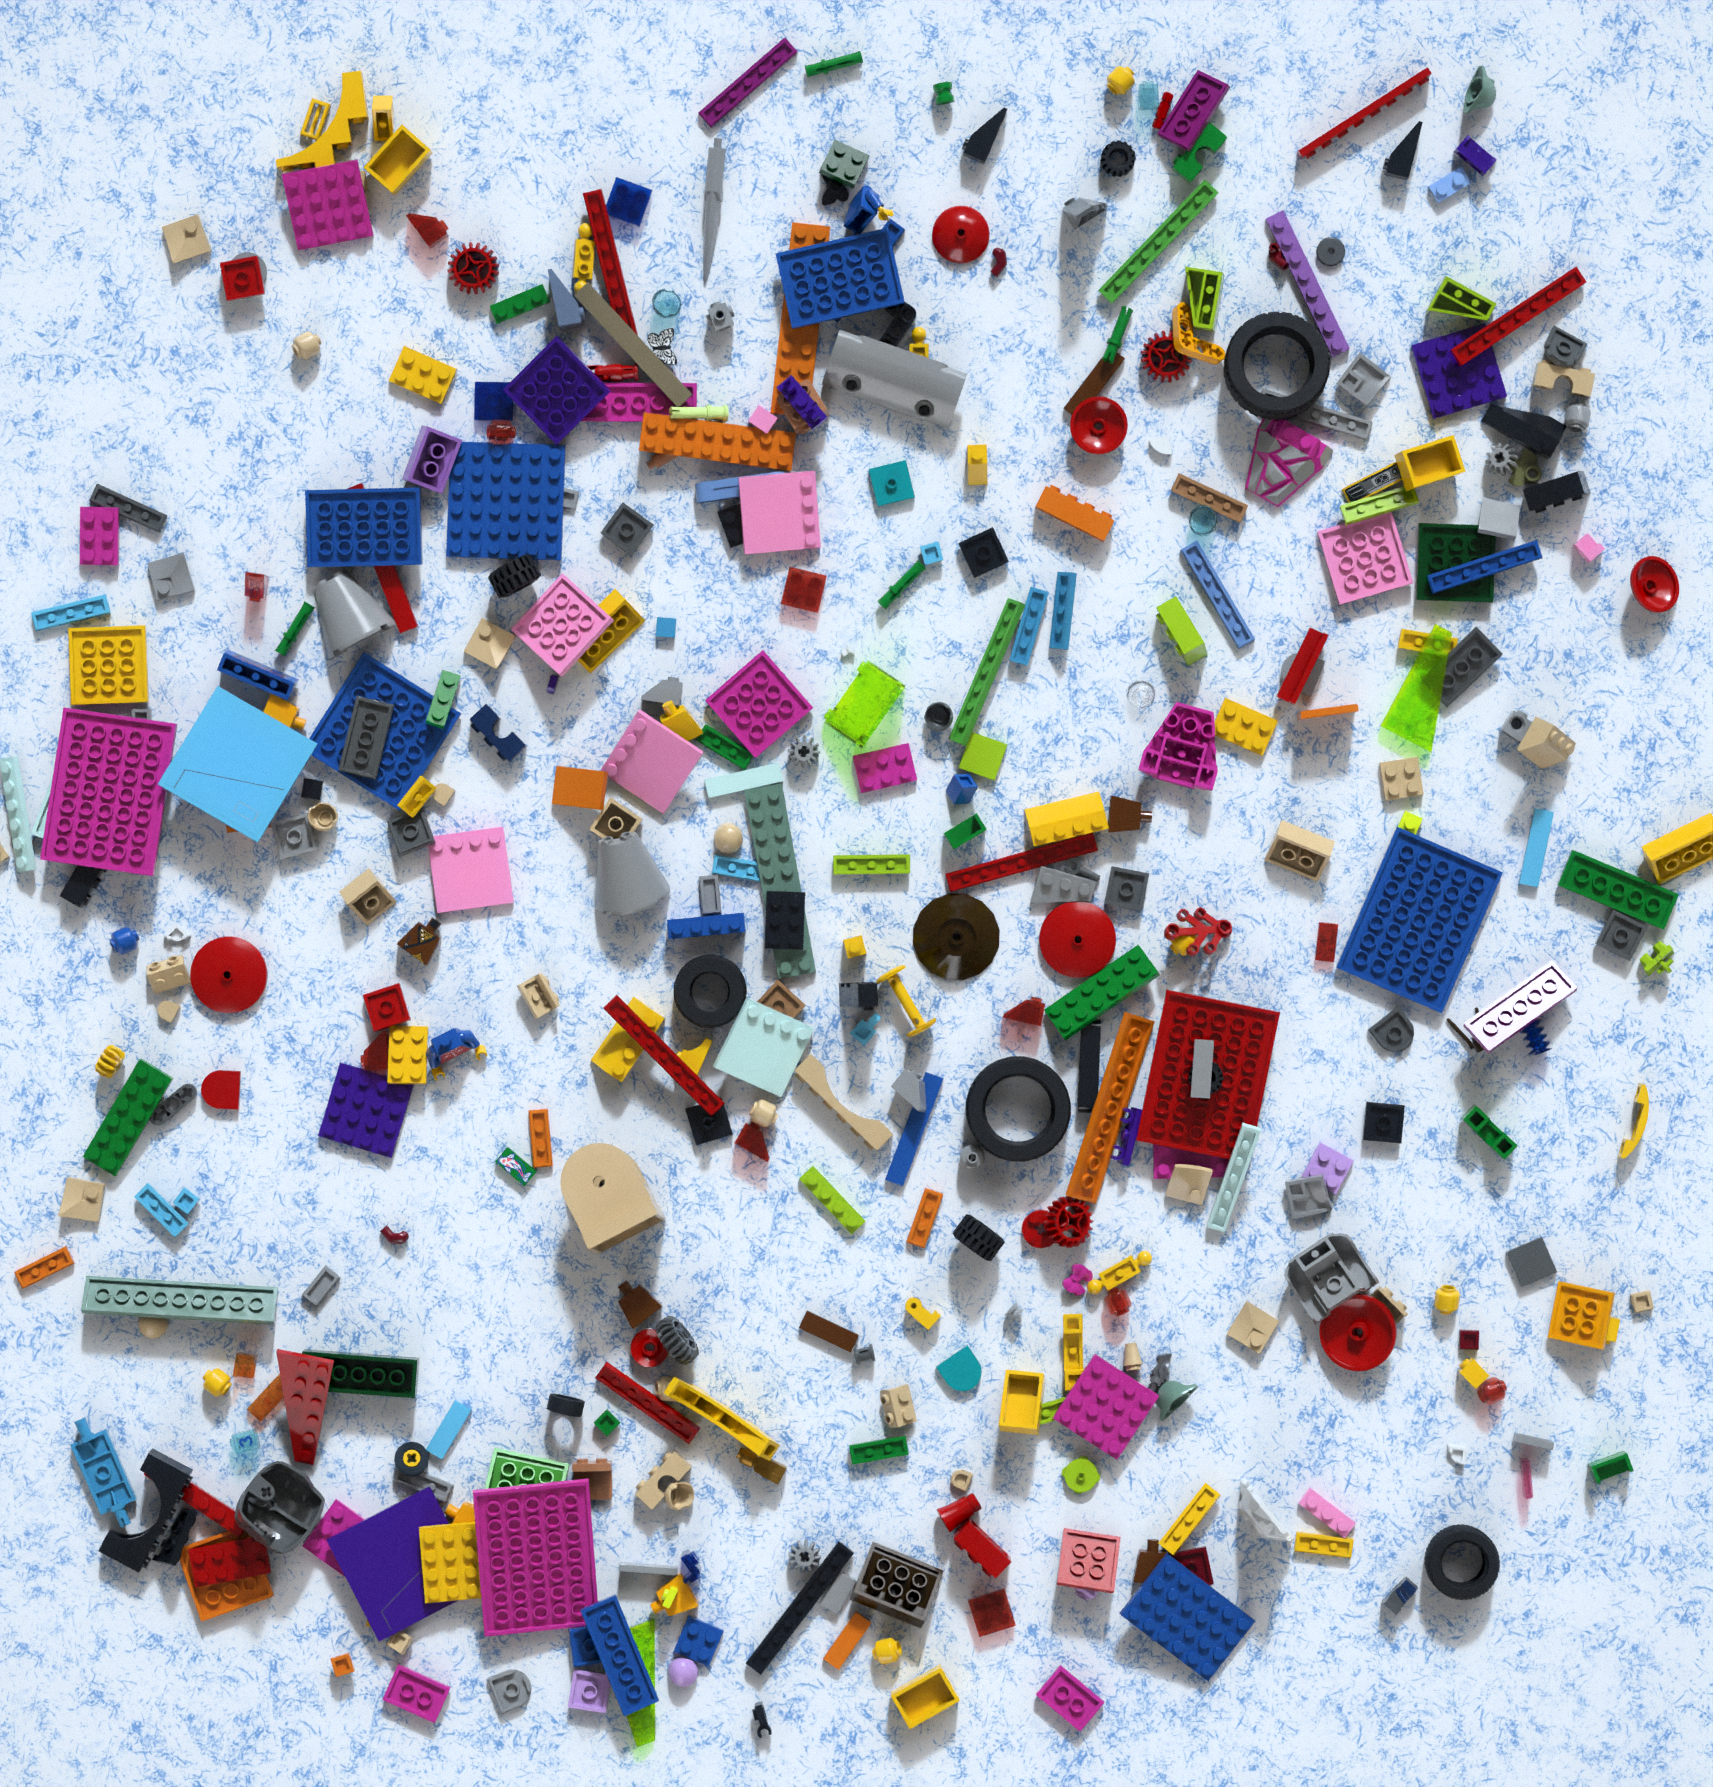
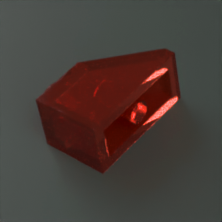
(429, 228)
(256, 586)
(1027, 1011)
(376, 1054)
(753, 1140)

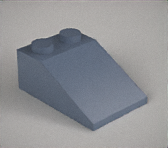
(567, 309)

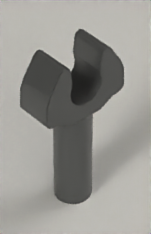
(1082, 870)

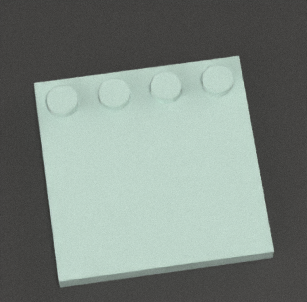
(763, 1047)

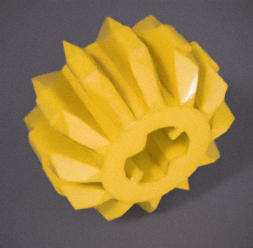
(110, 1061)

